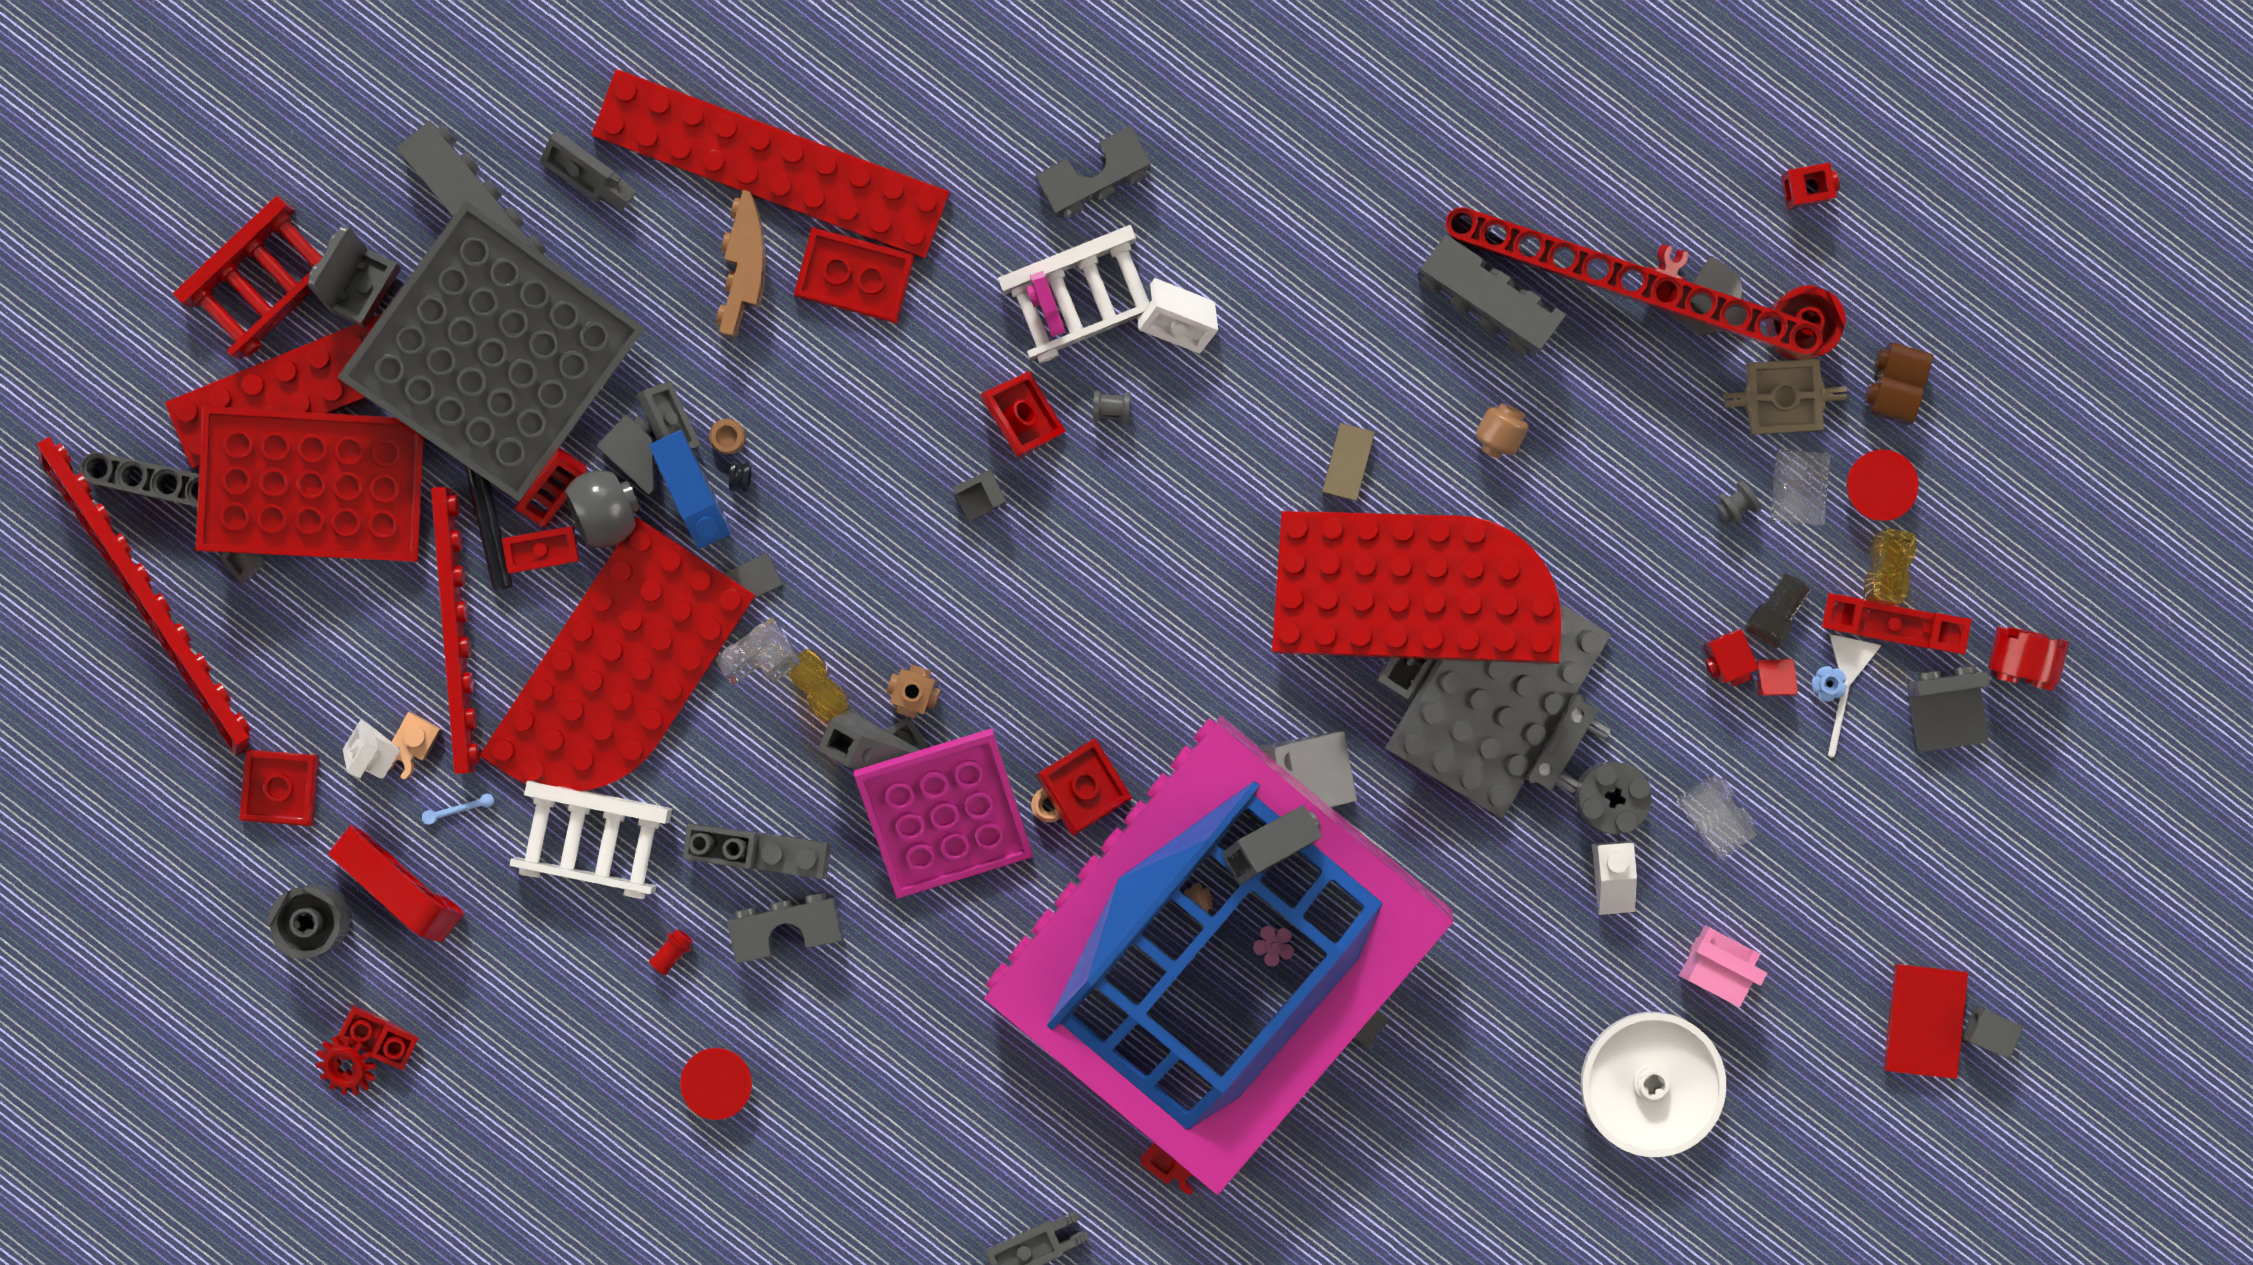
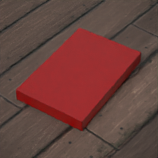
(854, 275)
(1925, 1021)

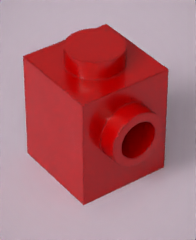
(1730, 658)

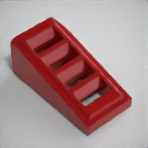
(562, 459)

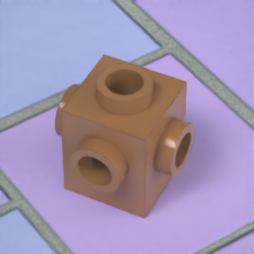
(927, 694)

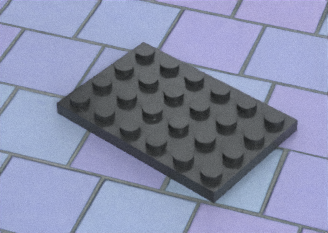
(1487, 721)

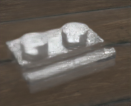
(1800, 487)

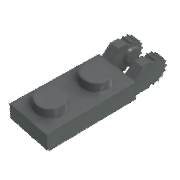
(1036, 1244)

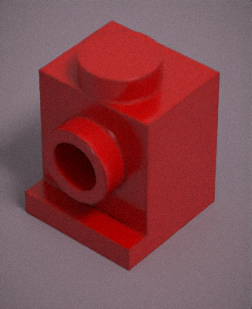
(1821, 175)

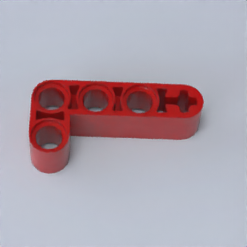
(394, 886)

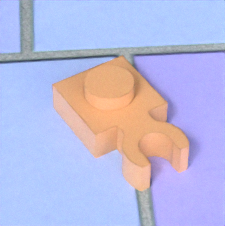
(414, 739)

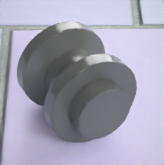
(1734, 506)

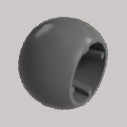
(602, 508)

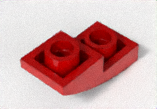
(378, 1036)

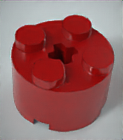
(1814, 304)
(2027, 656)

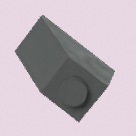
(629, 449)

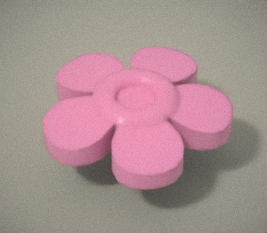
(1274, 945)

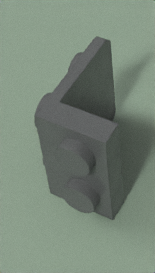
(352, 278)
(1948, 709)

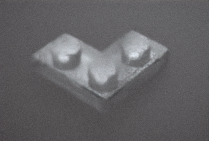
(762, 647)

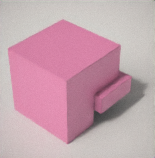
(1722, 966)

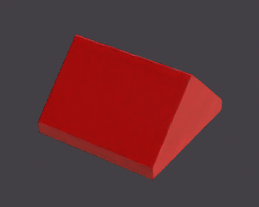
(1023, 414)

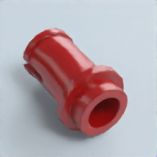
(671, 951)

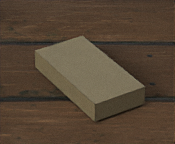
(1348, 462)

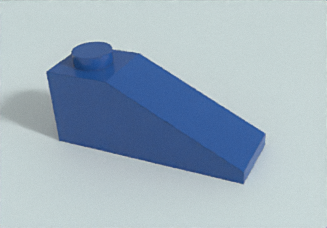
(690, 489)

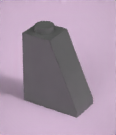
(1272, 844)

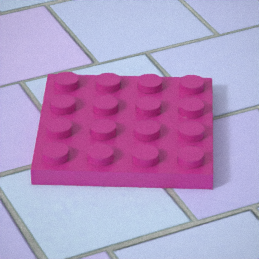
(943, 813)

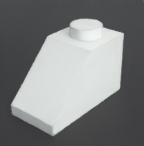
(1615, 876)

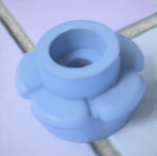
(1829, 693)

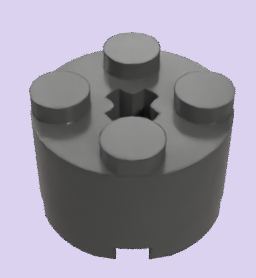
(1620, 816)
(290, 928)

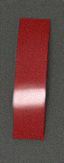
(1896, 624)

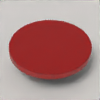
(1882, 485)
(716, 1083)

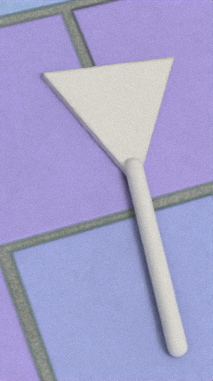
(1851, 658)

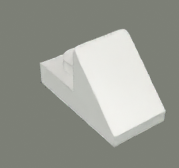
(369, 752)

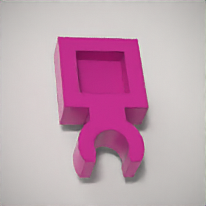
(1041, 295)

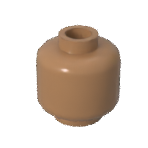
(1502, 430)

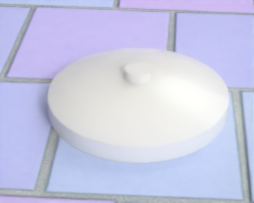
(1653, 1084)

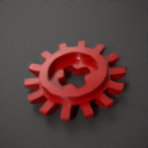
(347, 1078)

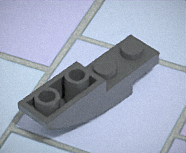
(757, 850)

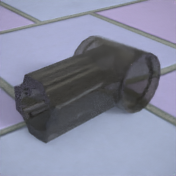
(1773, 618)

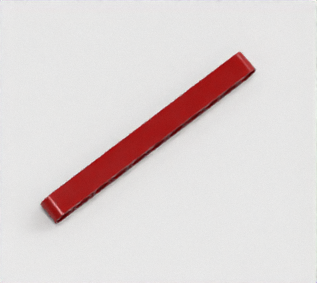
(1645, 294)

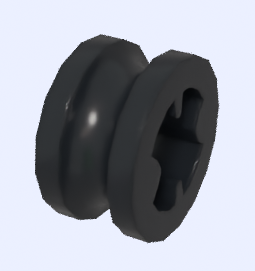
(740, 476)

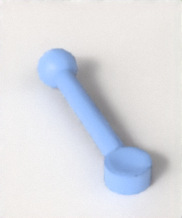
(430, 817)

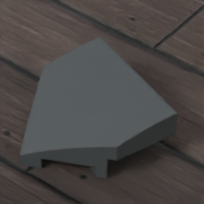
(1719, 278)

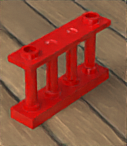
(223, 267)

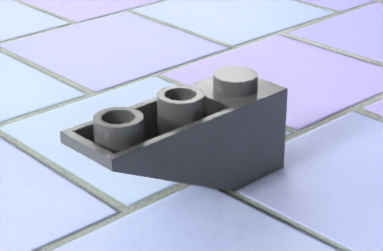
(860, 742)

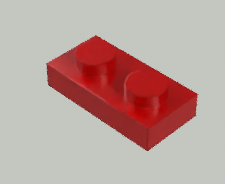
(541, 550)

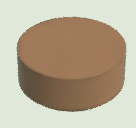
(727, 436)

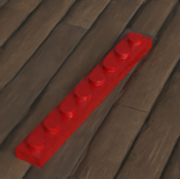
(454, 614)

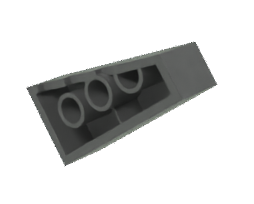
(1489, 297)

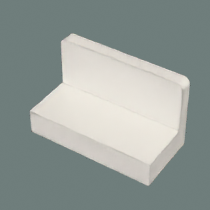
(1179, 316)

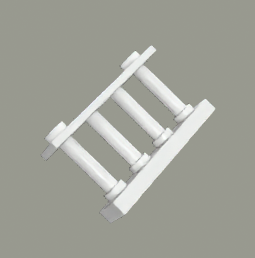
(1085, 258)
(614, 811)

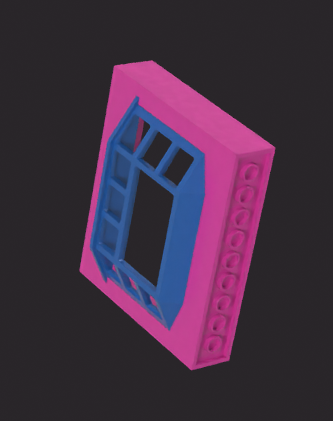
(1134, 883)

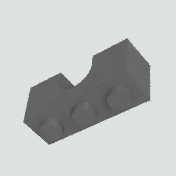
(1068, 190)
(753, 931)

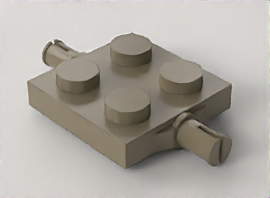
(1784, 396)

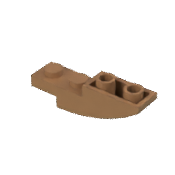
(747, 251)

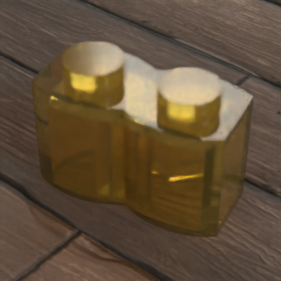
(1890, 556)
(823, 694)

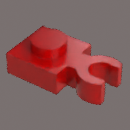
(1667, 292)
(1166, 1167)

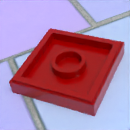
(1083, 786)
(279, 787)

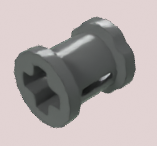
(1111, 406)

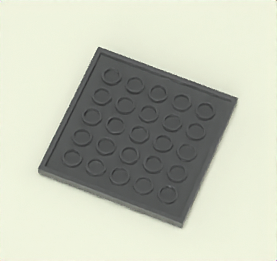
(491, 351)

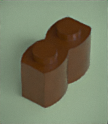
(1898, 383)

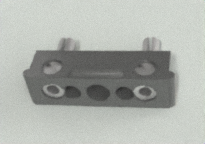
(1563, 743)

